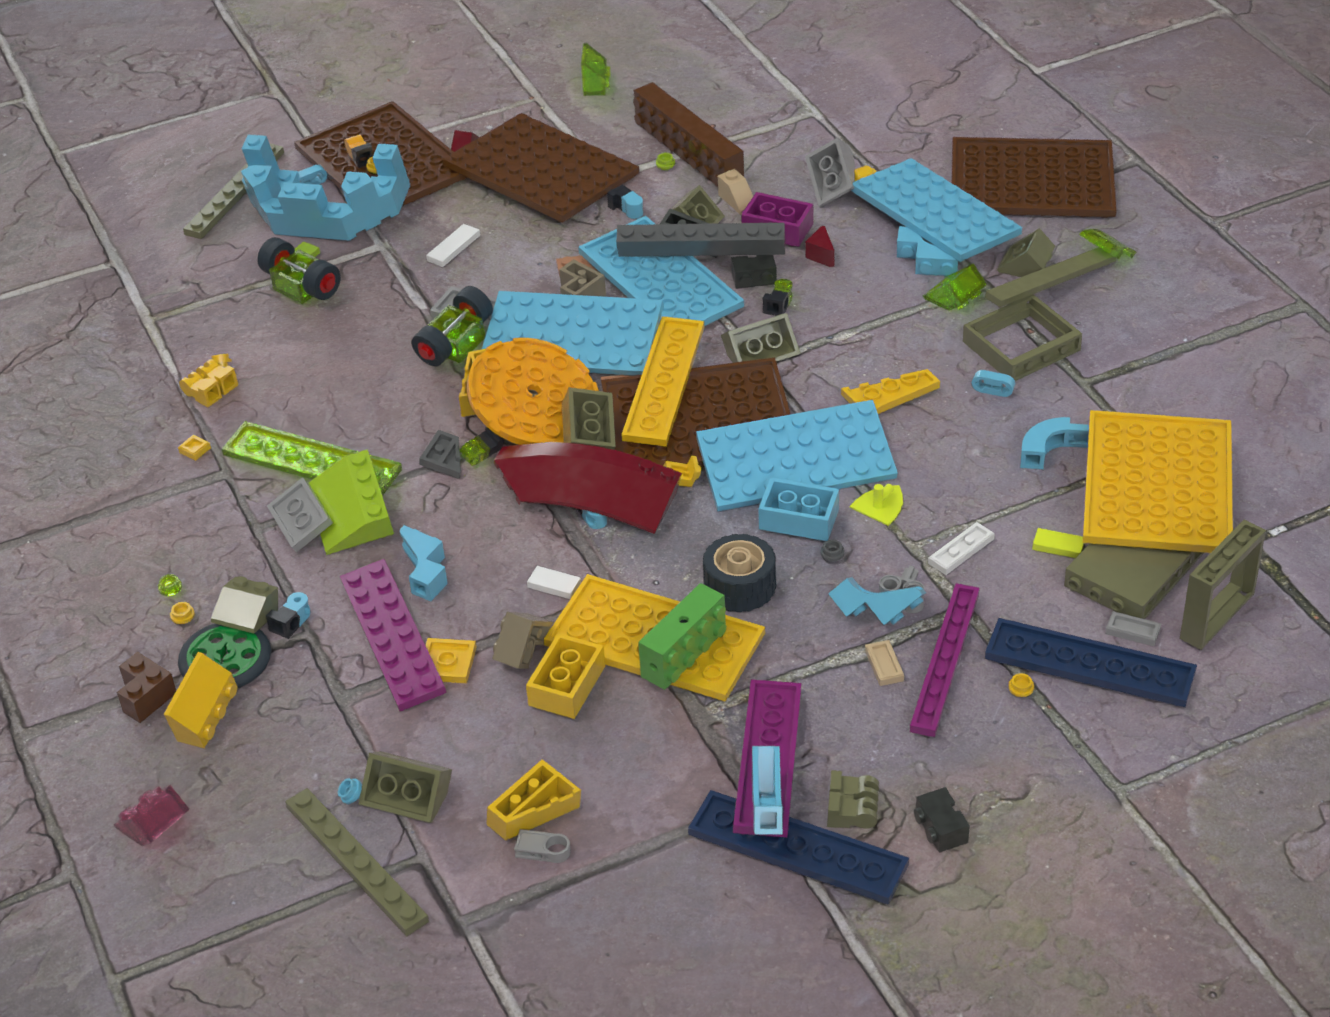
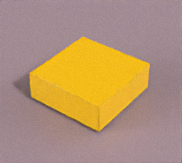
(194, 447)

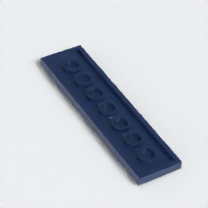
(1091, 662)
(806, 851)

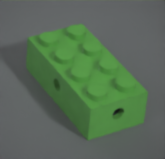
(682, 636)

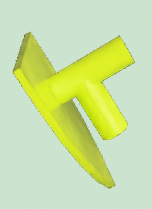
(880, 503)

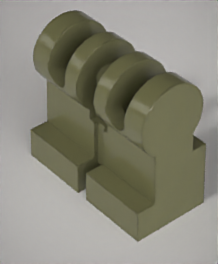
(852, 801)

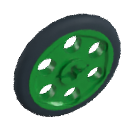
(248, 668)

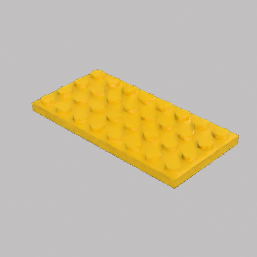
(623, 615)

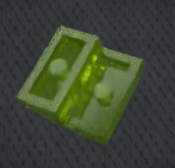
(1107, 243)

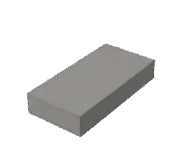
(1133, 628)

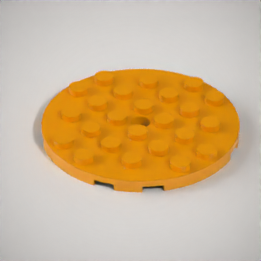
(501, 383)

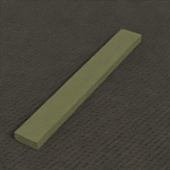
(1049, 277)

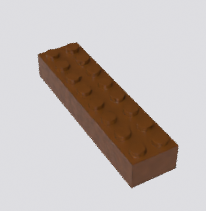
(686, 133)

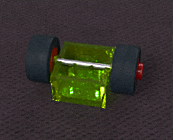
(297, 273)
(455, 329)

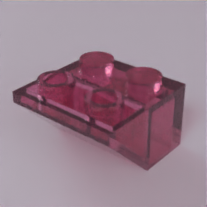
(152, 815)

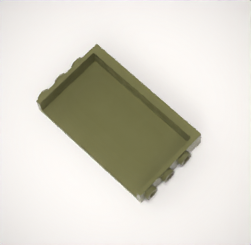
(1128, 577)

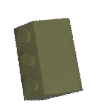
(762, 340)
(404, 786)

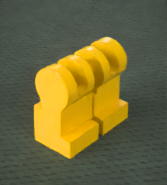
(209, 383)

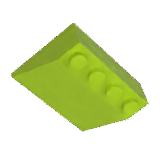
(353, 503)

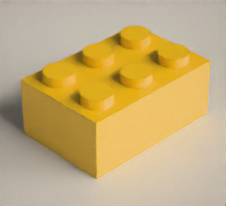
(565, 675)

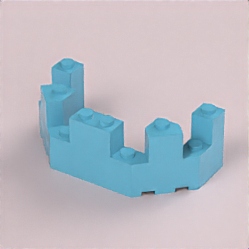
(304, 208)

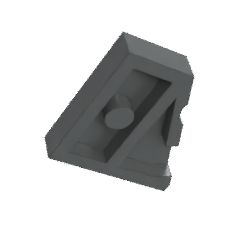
(443, 454)

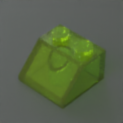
(595, 72)
(957, 289)

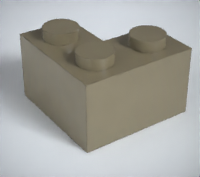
(581, 280)
(519, 637)

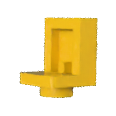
(689, 471)

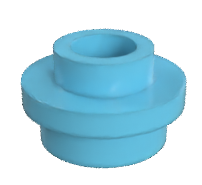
(350, 790)

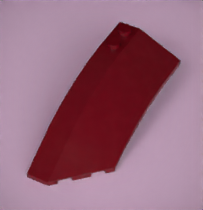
(590, 480)

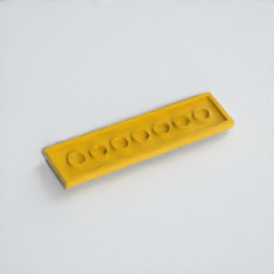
(663, 381)

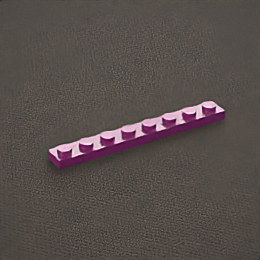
(944, 660)

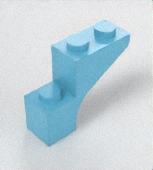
(929, 258)
(426, 555)
(886, 605)
(766, 790)

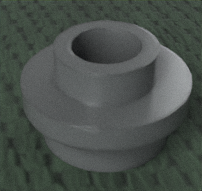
(832, 550)

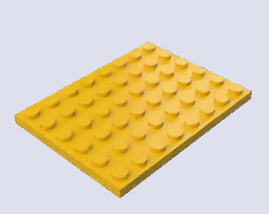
(1158, 481)

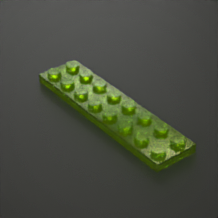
(298, 453)

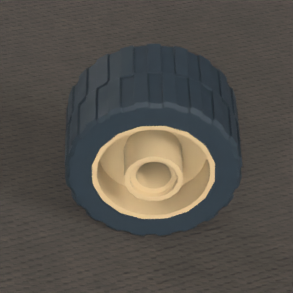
(741, 570)

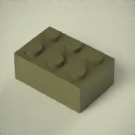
(588, 418)

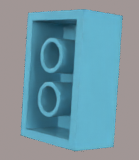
(798, 509)

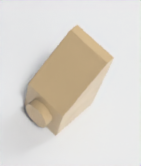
(734, 190)

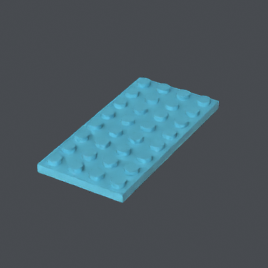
(936, 209)
(680, 281)
(600, 331)
(815, 447)

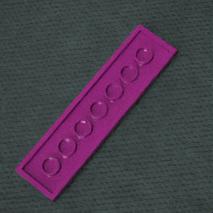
(392, 635)
(769, 722)

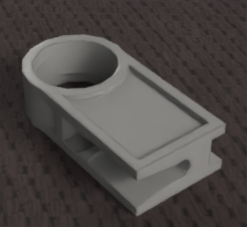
(535, 846)

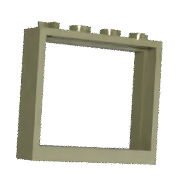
(1066, 343)
(1237, 555)

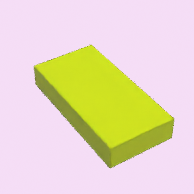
(1058, 543)

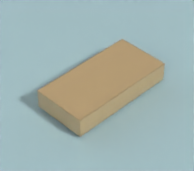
(884, 663)

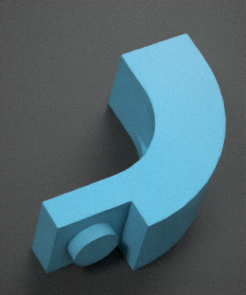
(1048, 436)

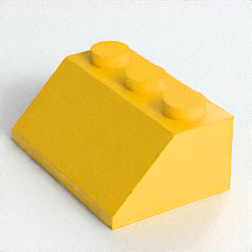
(200, 701)

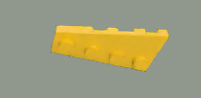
(893, 392)

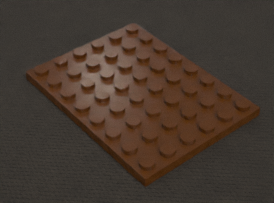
(386, 124)
(541, 167)
(1037, 175)
(711, 399)

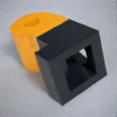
(358, 148)

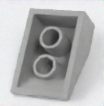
(831, 170)

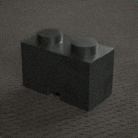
(753, 271)
(941, 822)

